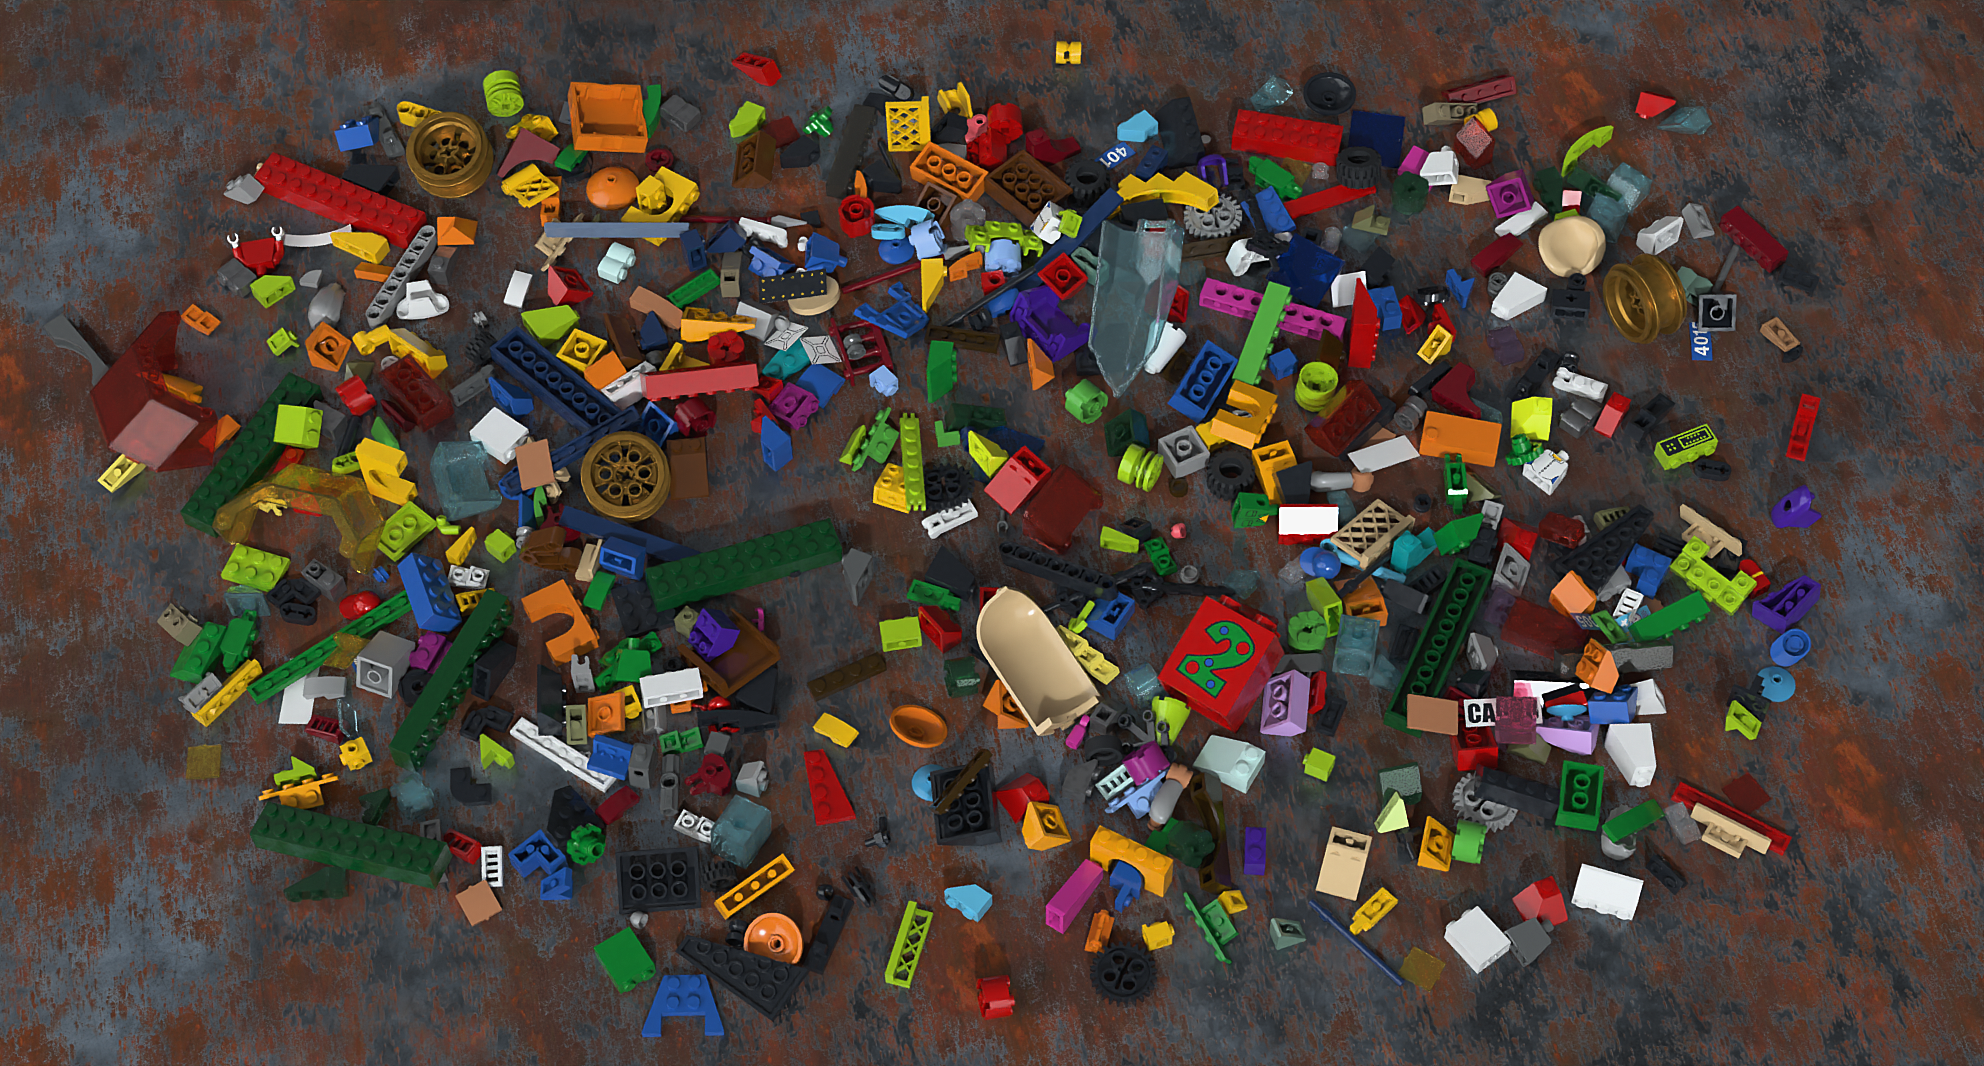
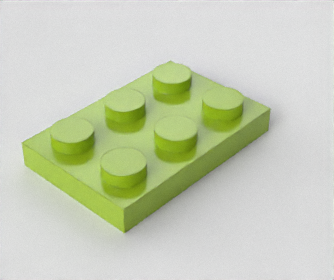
(405, 530)
(255, 568)

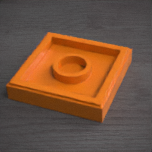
(606, 714)

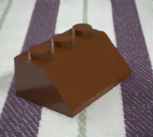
(754, 161)
(623, 342)

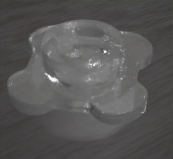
(1320, 171)

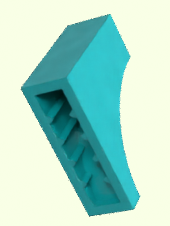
(1412, 550)

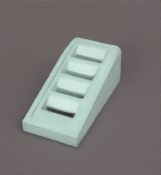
(1113, 776)

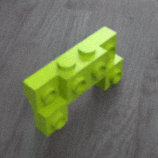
(1001, 230)
(1710, 583)

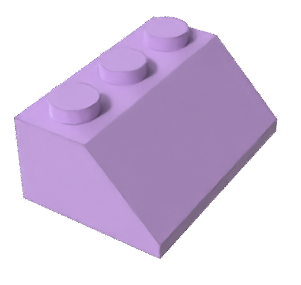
(1285, 704)

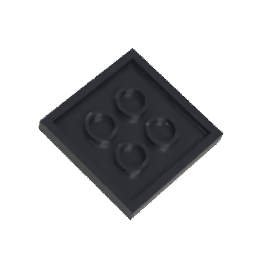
(639, 612)

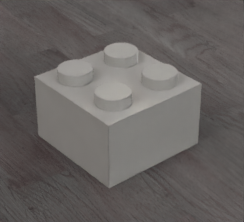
(1183, 452)

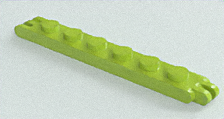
(912, 462)

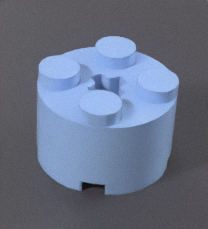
(928, 239)
(1004, 257)

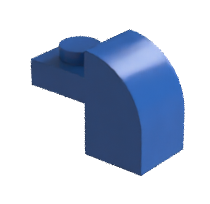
(1128, 882)

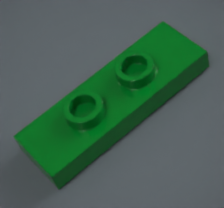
(694, 289)

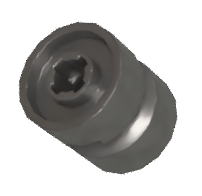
(1411, 413)

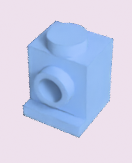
(884, 381)

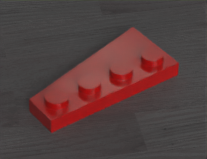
(827, 794)

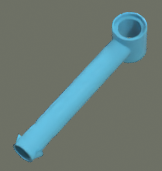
(1382, 572)

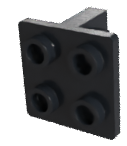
(1751, 699)

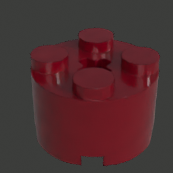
(694, 418)

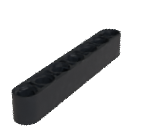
(1059, 570)

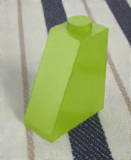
(550, 323)
(1326, 603)

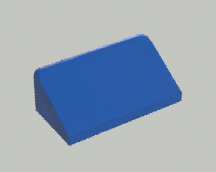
(526, 512)

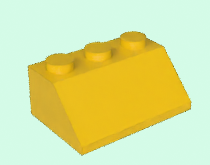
(405, 342)

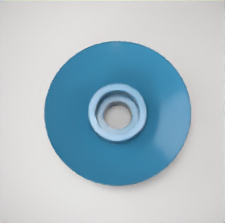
(1780, 690)
(1566, 712)
(920, 781)

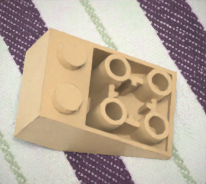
(1344, 863)

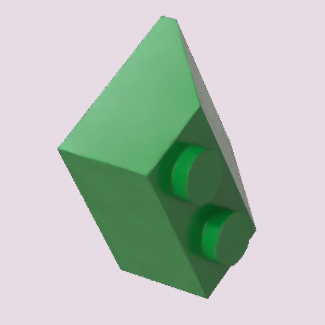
(1458, 534)

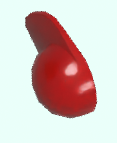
(359, 604)

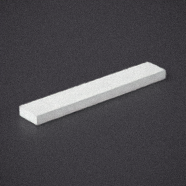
(560, 753)

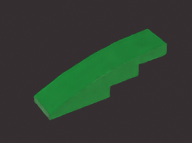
(1633, 820)

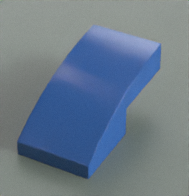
(1002, 303)

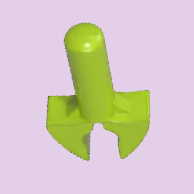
(1078, 624)

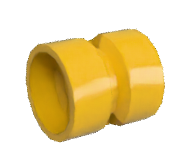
(1074, 55)
(1486, 117)

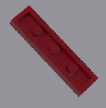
(1482, 90)

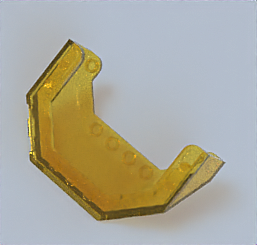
(314, 491)

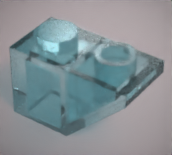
(1271, 94)

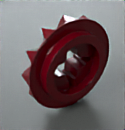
(654, 156)

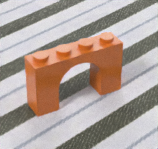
(560, 599)

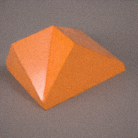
(456, 231)
(327, 347)
(1039, 365)
(1003, 705)

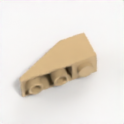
(1469, 190)

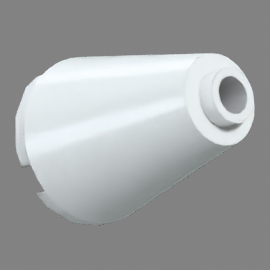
(1169, 344)

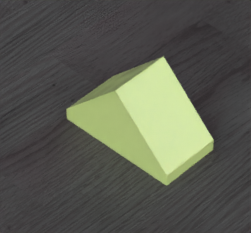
(1393, 815)

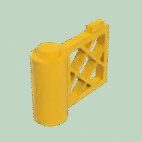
(525, 180)

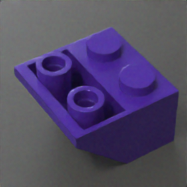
(713, 634)

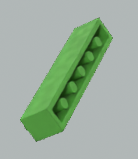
(1262, 334)

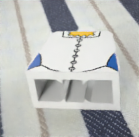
(1048, 223)
(1547, 470)

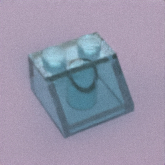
(1631, 184)
(1608, 215)

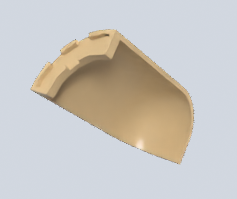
(1034, 662)

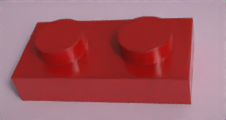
(289, 456)
(1317, 692)

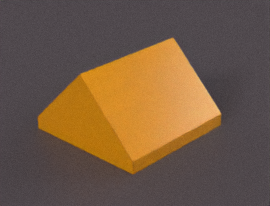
(1436, 846)

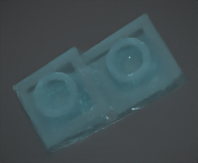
(1346, 509)

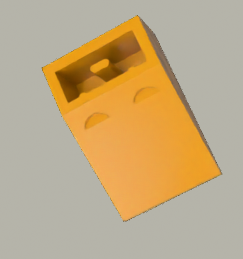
(1270, 460)

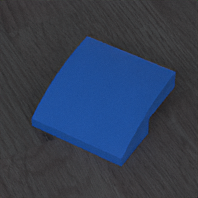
(821, 383)

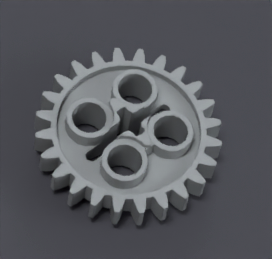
(1202, 223)
(1498, 814)

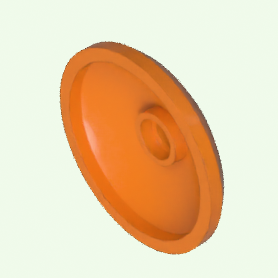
(612, 188)
(918, 726)
(765, 932)

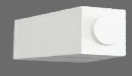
(1517, 297)
(1649, 698)

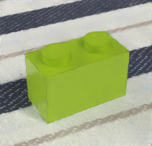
(900, 633)

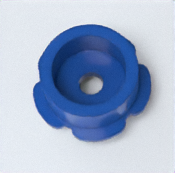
(380, 574)

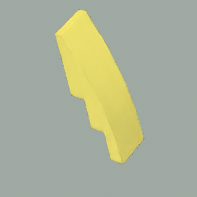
(1089, 658)

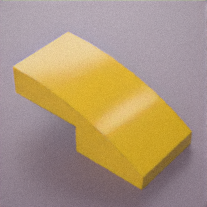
(836, 729)

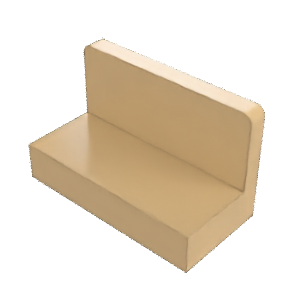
(589, 562)

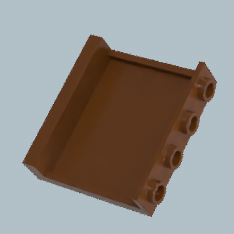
(737, 666)

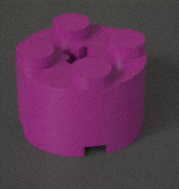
(1145, 762)

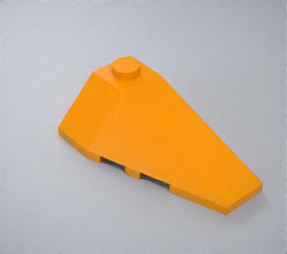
(700, 324)

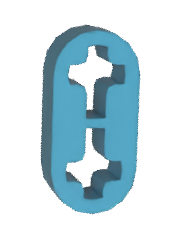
(888, 231)

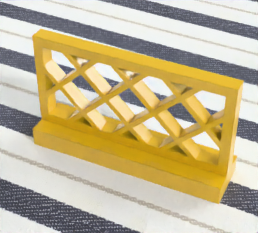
(922, 125)

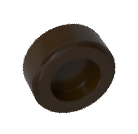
(1178, 487)

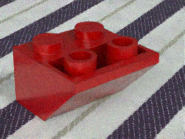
(987, 150)

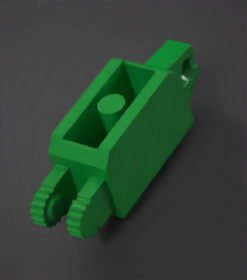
(1270, 174)
(1455, 483)
(239, 640)

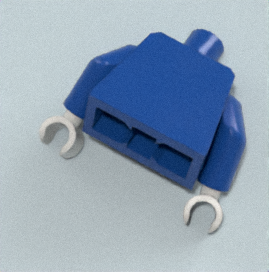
(820, 253)

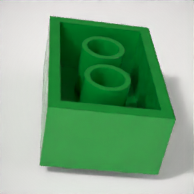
(1580, 795)

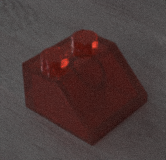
(1474, 144)

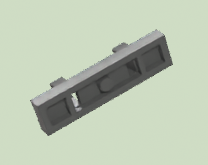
(387, 135)

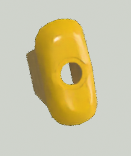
(956, 99)

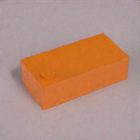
(948, 172)
(1455, 435)

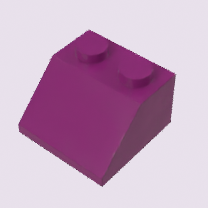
(1510, 194)

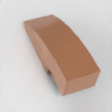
(666, 312)

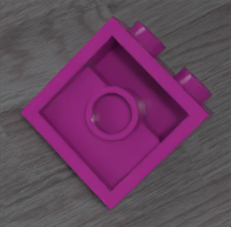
(794, 406)
(430, 652)

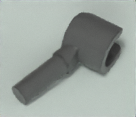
(1002, 522)

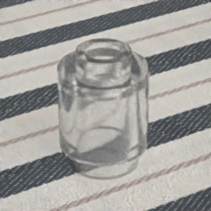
(1331, 239)

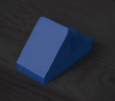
(1459, 288)
(557, 886)

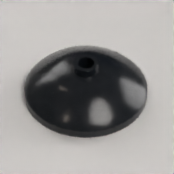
(1329, 93)

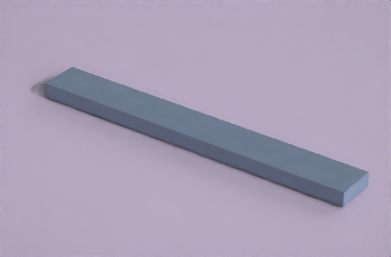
(615, 229)

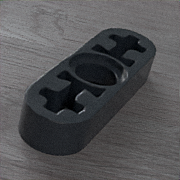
(1429, 380)

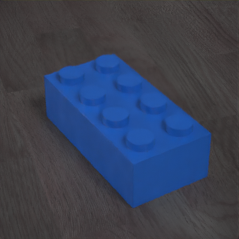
(1202, 381)
(429, 593)

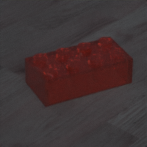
(416, 393)
(1541, 629)

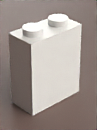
(500, 435)
(1477, 939)

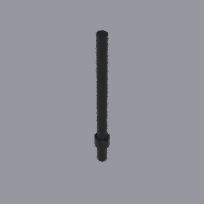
(958, 316)
(1352, 585)

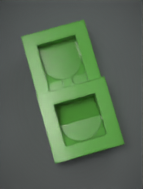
(540, 504)

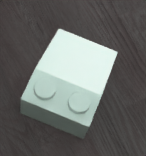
(1231, 761)

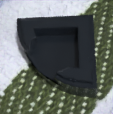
(812, 218)
(1792, 354)

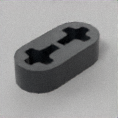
(1712, 470)
(298, 614)

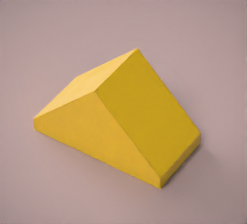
(1436, 345)

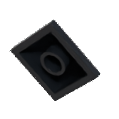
(1717, 311)

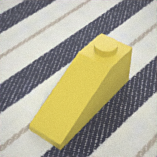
(119, 473)

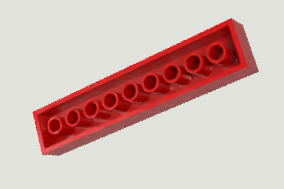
(340, 200)

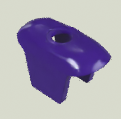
(1214, 159)
(1799, 513)

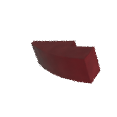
(1495, 254)

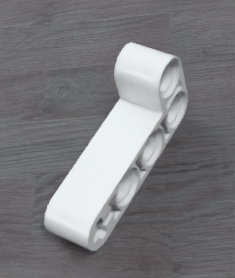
(1240, 258)

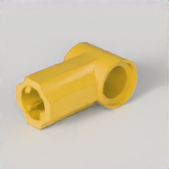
(369, 340)

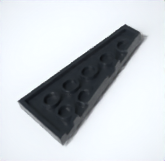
(1603, 553)
(751, 977)

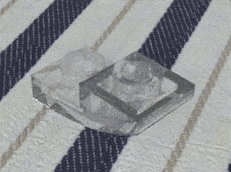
(1292, 572)
(1681, 823)

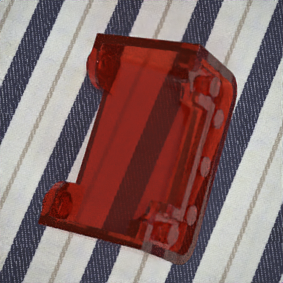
(1060, 509)

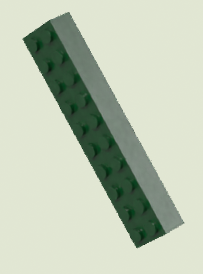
(249, 455)
(743, 564)
(1440, 640)
(450, 682)
(351, 845)

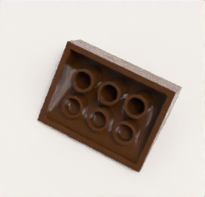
(1025, 187)

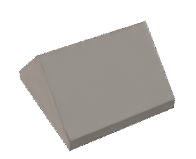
(764, 315)
(1511, 571)

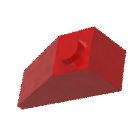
(758, 68)

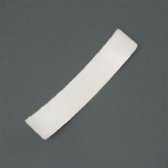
(311, 240)

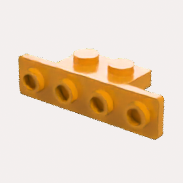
(301, 796)

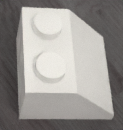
(1659, 235)

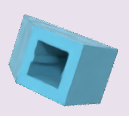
(1138, 128)
(970, 900)

